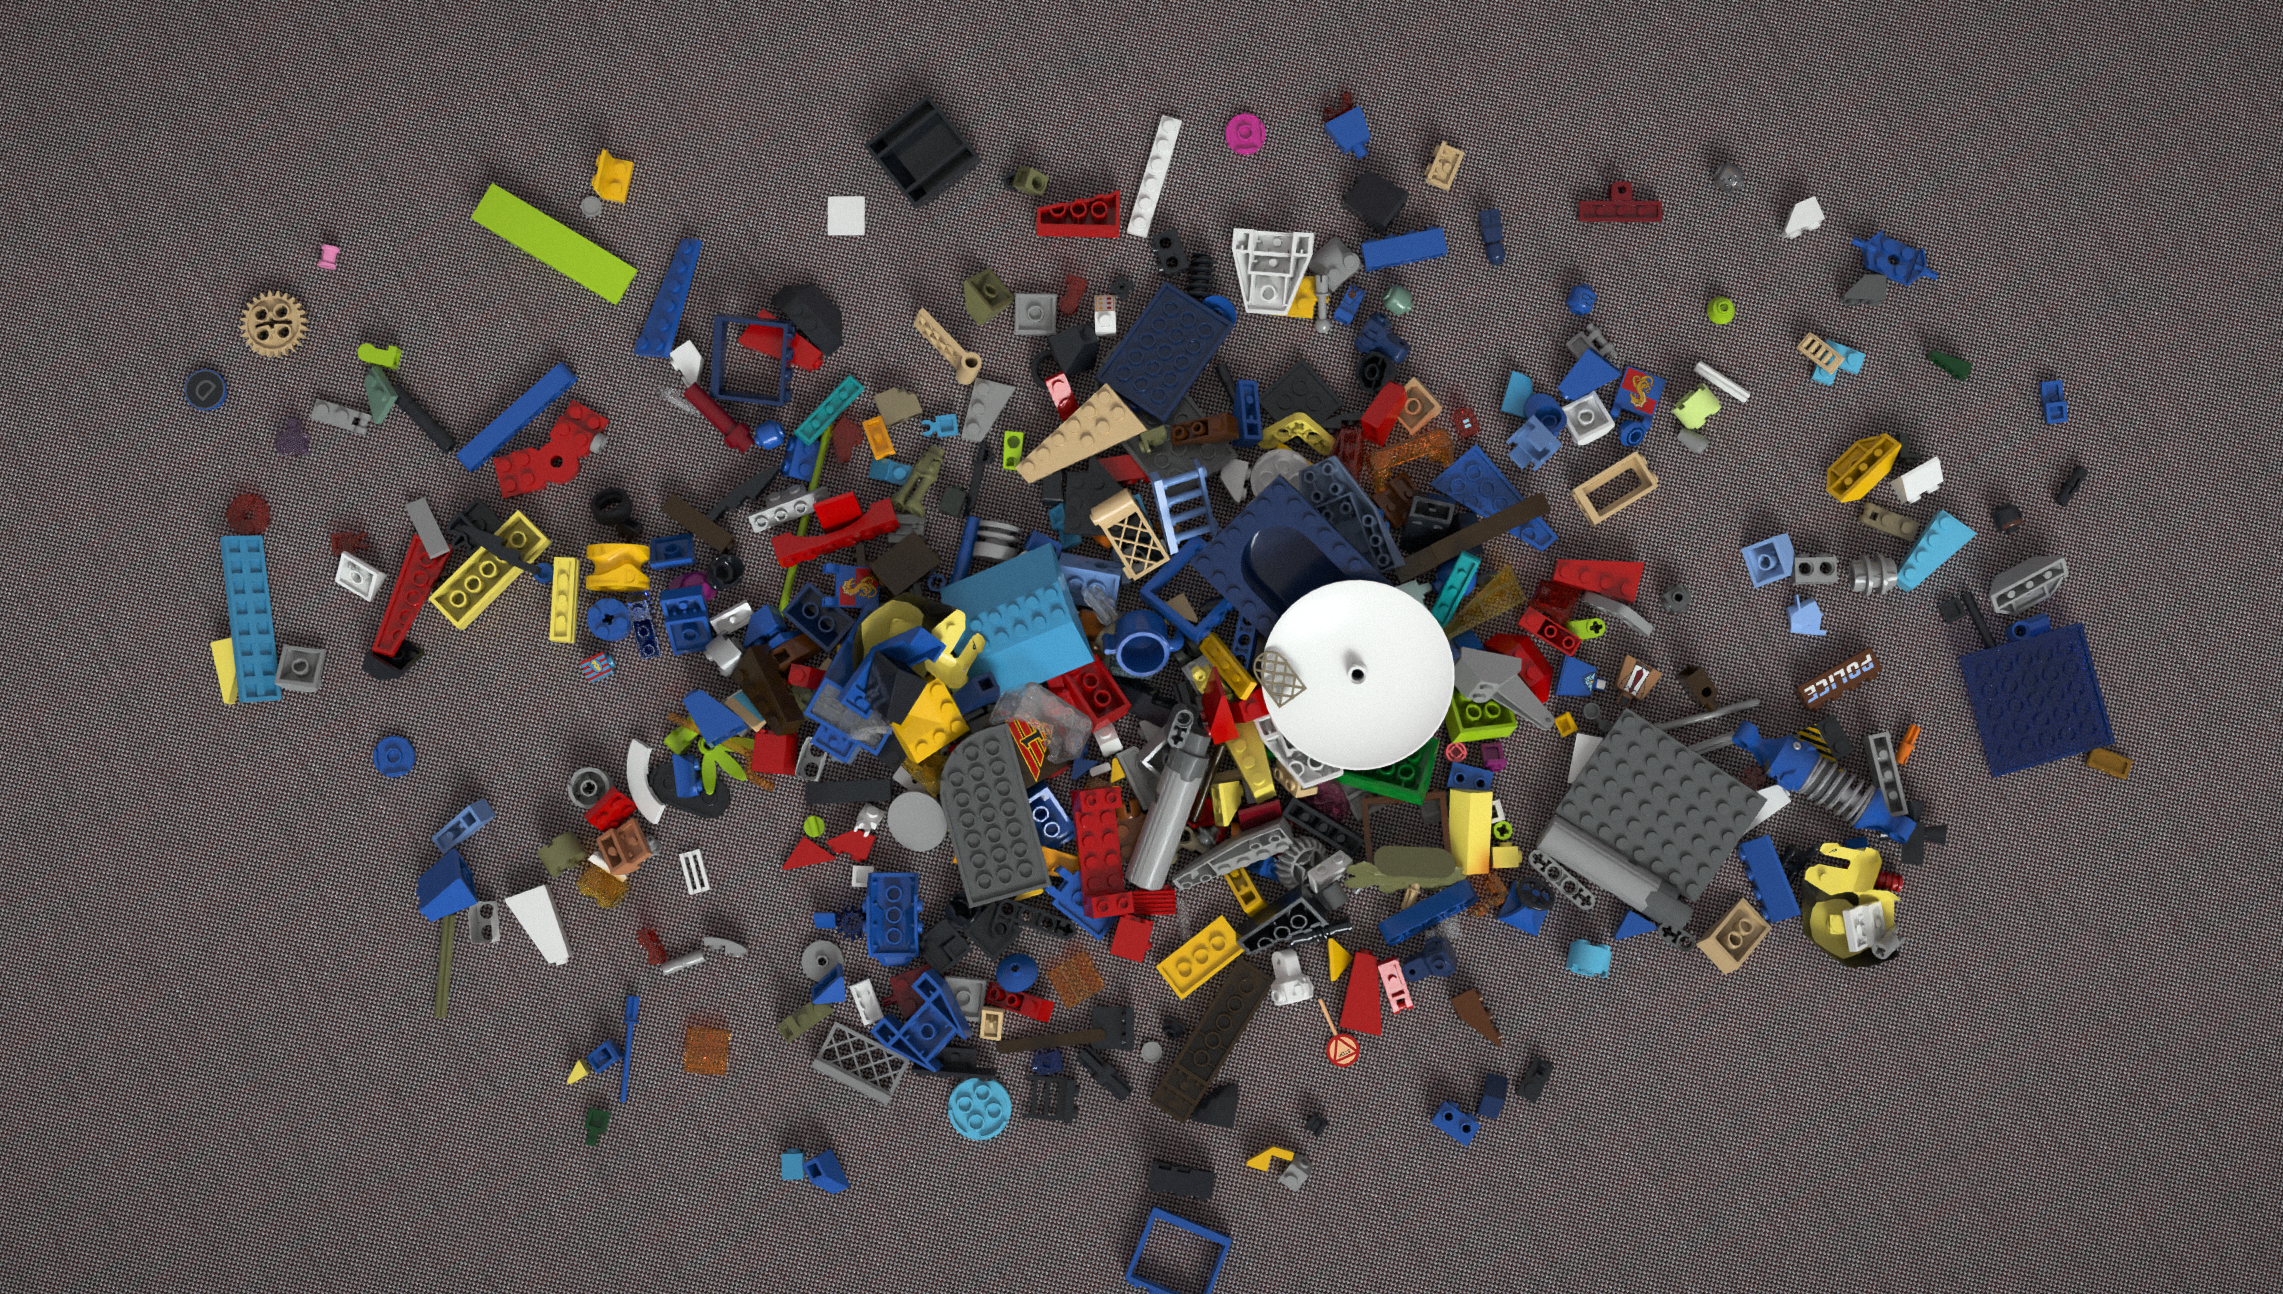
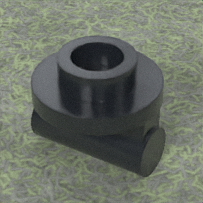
(1173, 1027)

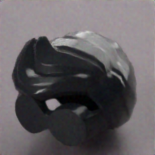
(724, 572)
(958, 911)

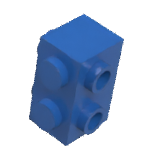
(1469, 777)
(1455, 1122)

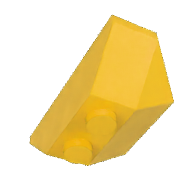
(1861, 467)

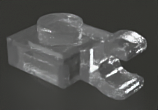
(1447, 928)

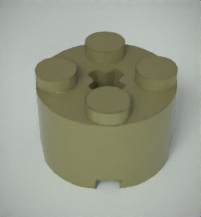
(562, 853)

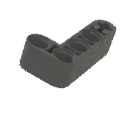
(1332, 896)

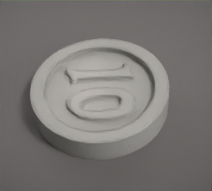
(591, 206)
(1151, 1052)

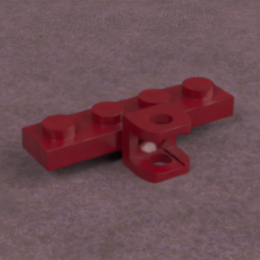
(1620, 207)

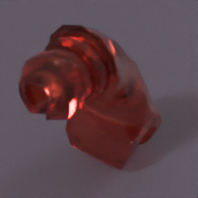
(1345, 106)

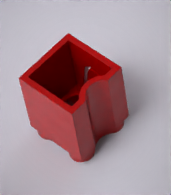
(774, 753)
(1132, 937)

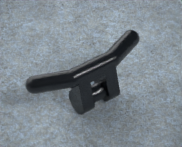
(1803, 858)

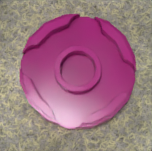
(1245, 134)

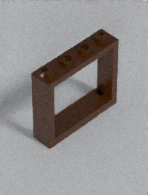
(1373, 799)

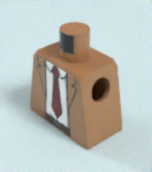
(1634, 680)

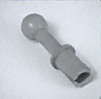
(1322, 324)

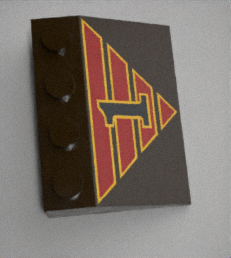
(1029, 750)

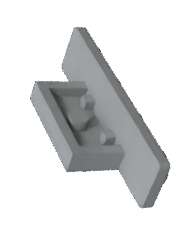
(786, 506)

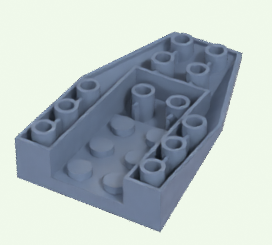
(1350, 511)

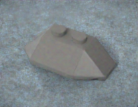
(2027, 584)

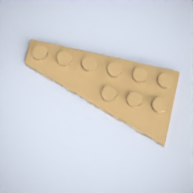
(1089, 430)

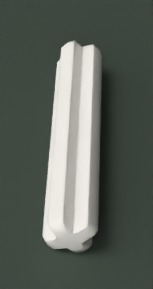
(1722, 381)

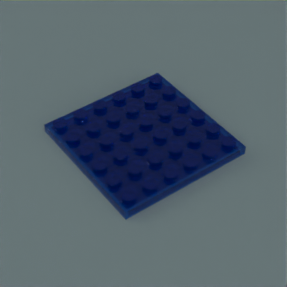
(2036, 700)

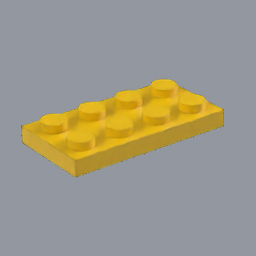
(1200, 957)

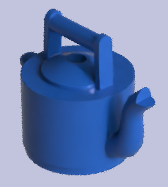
(1141, 643)

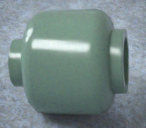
(1397, 299)

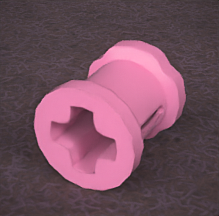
(328, 257)

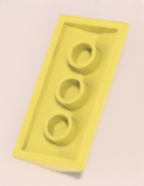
(1470, 829)

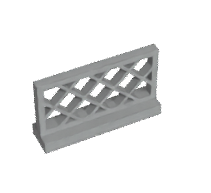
(852, 1080)

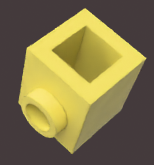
(1505, 856)

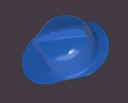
(1547, 412)

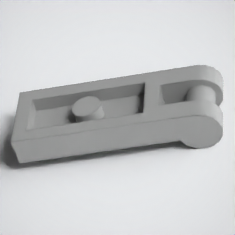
(340, 416)

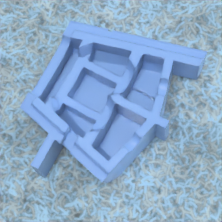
(1805, 617)

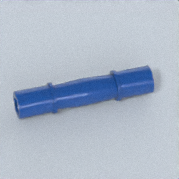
(964, 556)

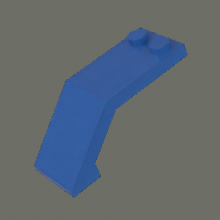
(910, 647)

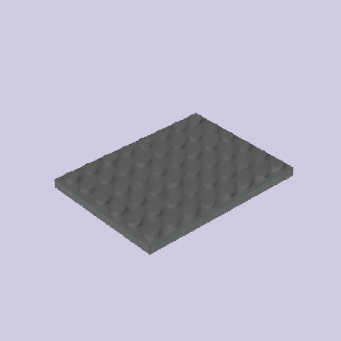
(1660, 804)

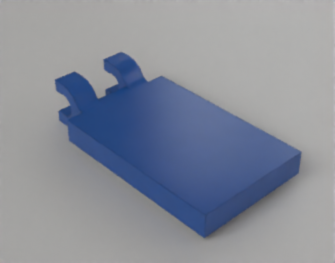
(1069, 901)

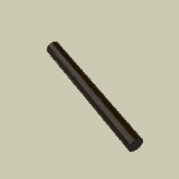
(1207, 782)

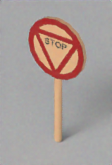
(1342, 1048)

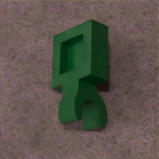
(597, 1123)

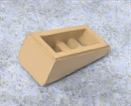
(1810, 345)

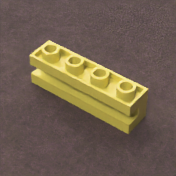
(564, 600)

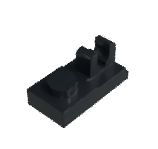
(1535, 1079)

